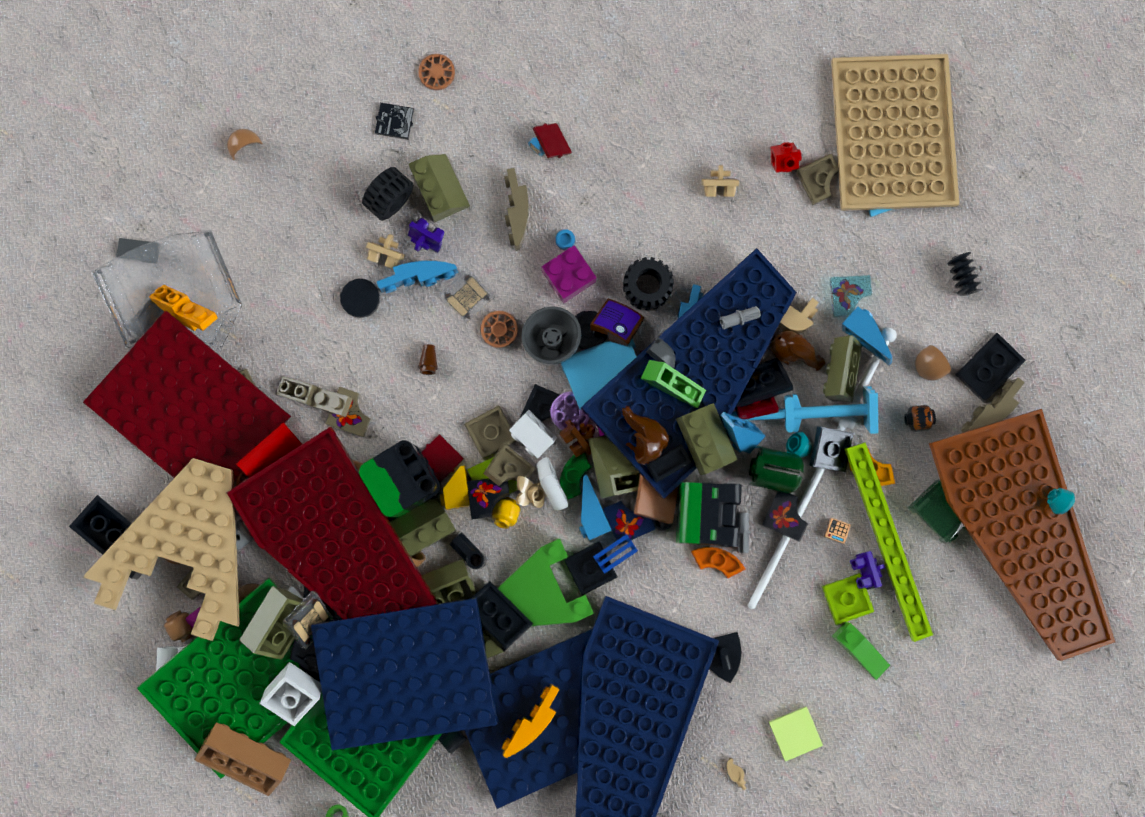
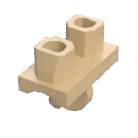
(729, 184)
(376, 250)

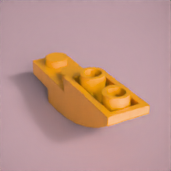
(182, 308)
(528, 730)

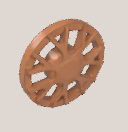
(436, 71)
(499, 329)

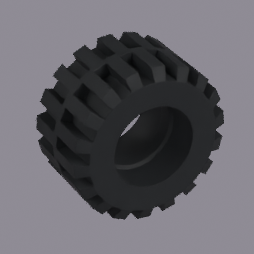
(387, 193)
(652, 268)

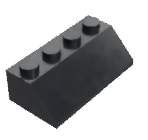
(101, 526)

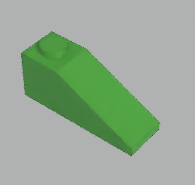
(673, 383)
(861, 650)

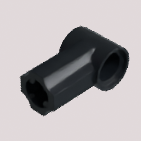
(467, 550)

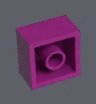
(568, 274)

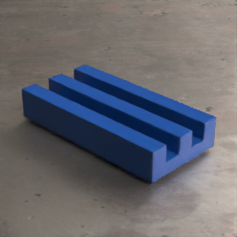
(629, 544)

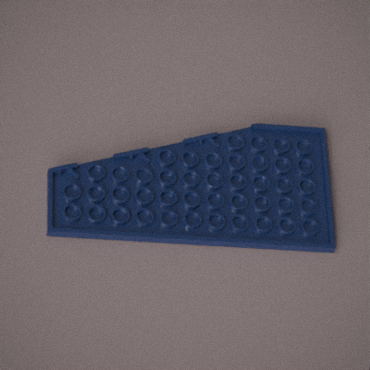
(704, 353)
(635, 708)

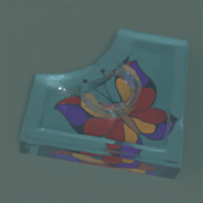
(847, 293)

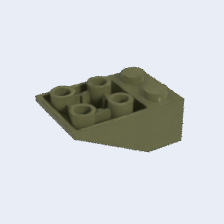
(612, 469)

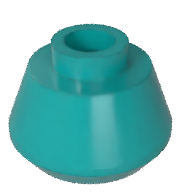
(799, 444)
(1060, 500)

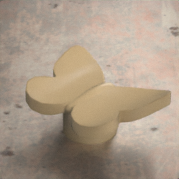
(529, 492)

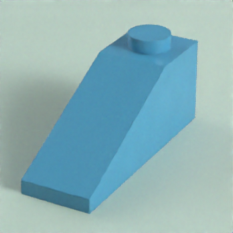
(865, 330)
(742, 433)
(592, 516)

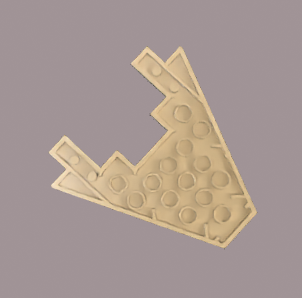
(188, 525)

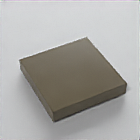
(490, 431)

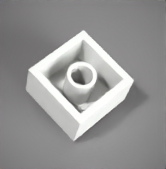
(291, 694)

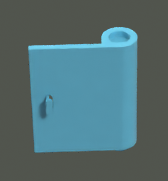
(595, 367)

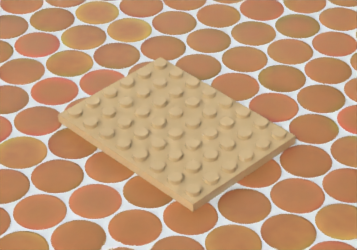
(894, 132)

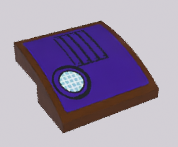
(617, 321)

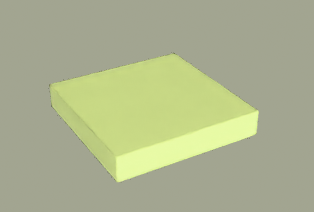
(795, 733)

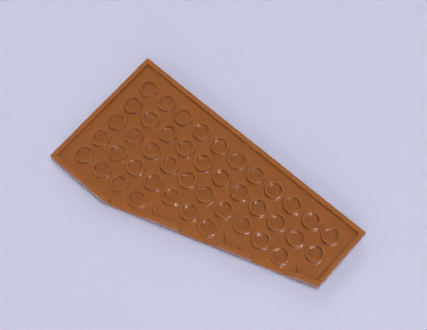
(999, 491)

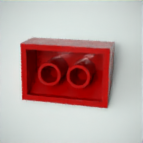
(271, 449)

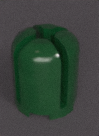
(775, 479)

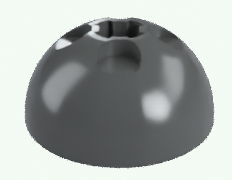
(548, 326)

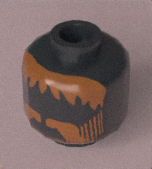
(920, 418)

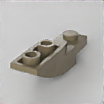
(517, 215)
(314, 396)
(1000, 408)

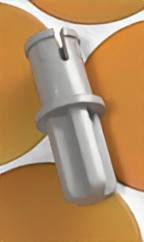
(740, 317)
(743, 524)

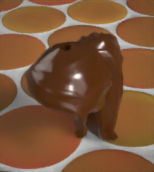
(793, 347)
(650, 436)

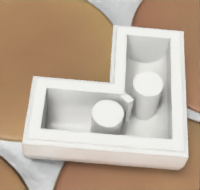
(550, 484)

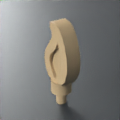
(736, 773)

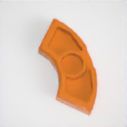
(719, 559)

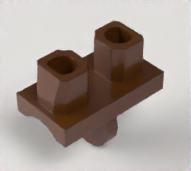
(571, 433)

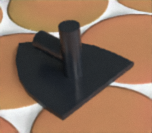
(727, 657)

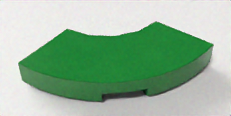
(572, 475)

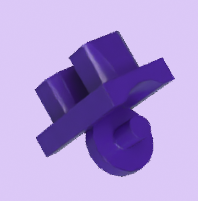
(425, 238)
(869, 569)

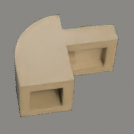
(799, 321)

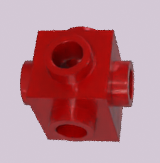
(785, 157)

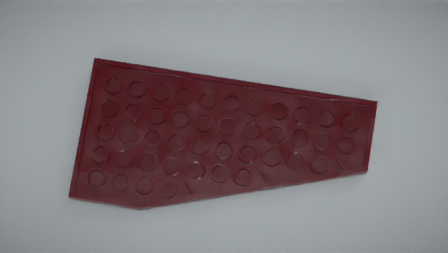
(329, 531)

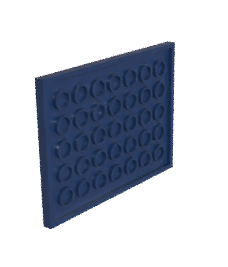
(404, 674)
(515, 693)

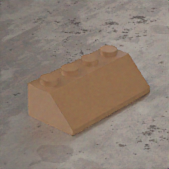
(243, 759)

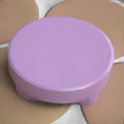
(566, 408)

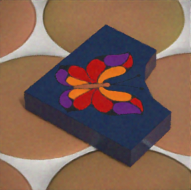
(626, 522)

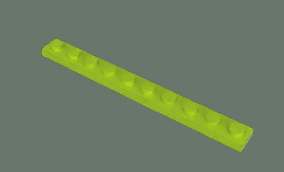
(888, 542)

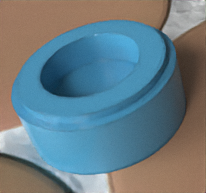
(536, 147)
(565, 239)

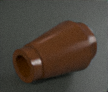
(428, 360)

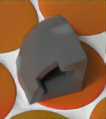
(662, 352)

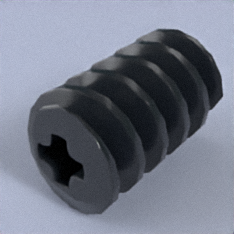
(964, 275)

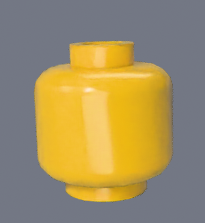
(505, 513)

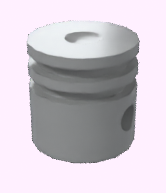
(245, 535)

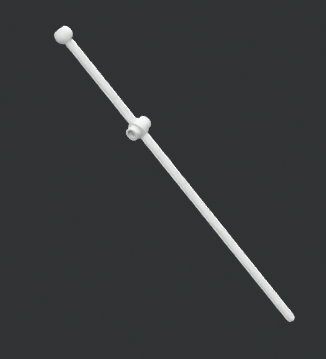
(844, 422)

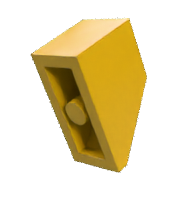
(456, 491)

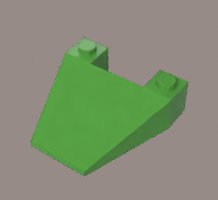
(537, 593)

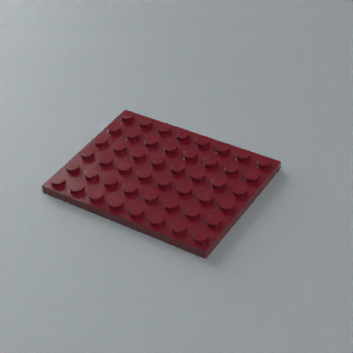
(184, 401)

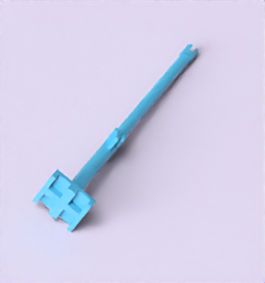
(794, 413)

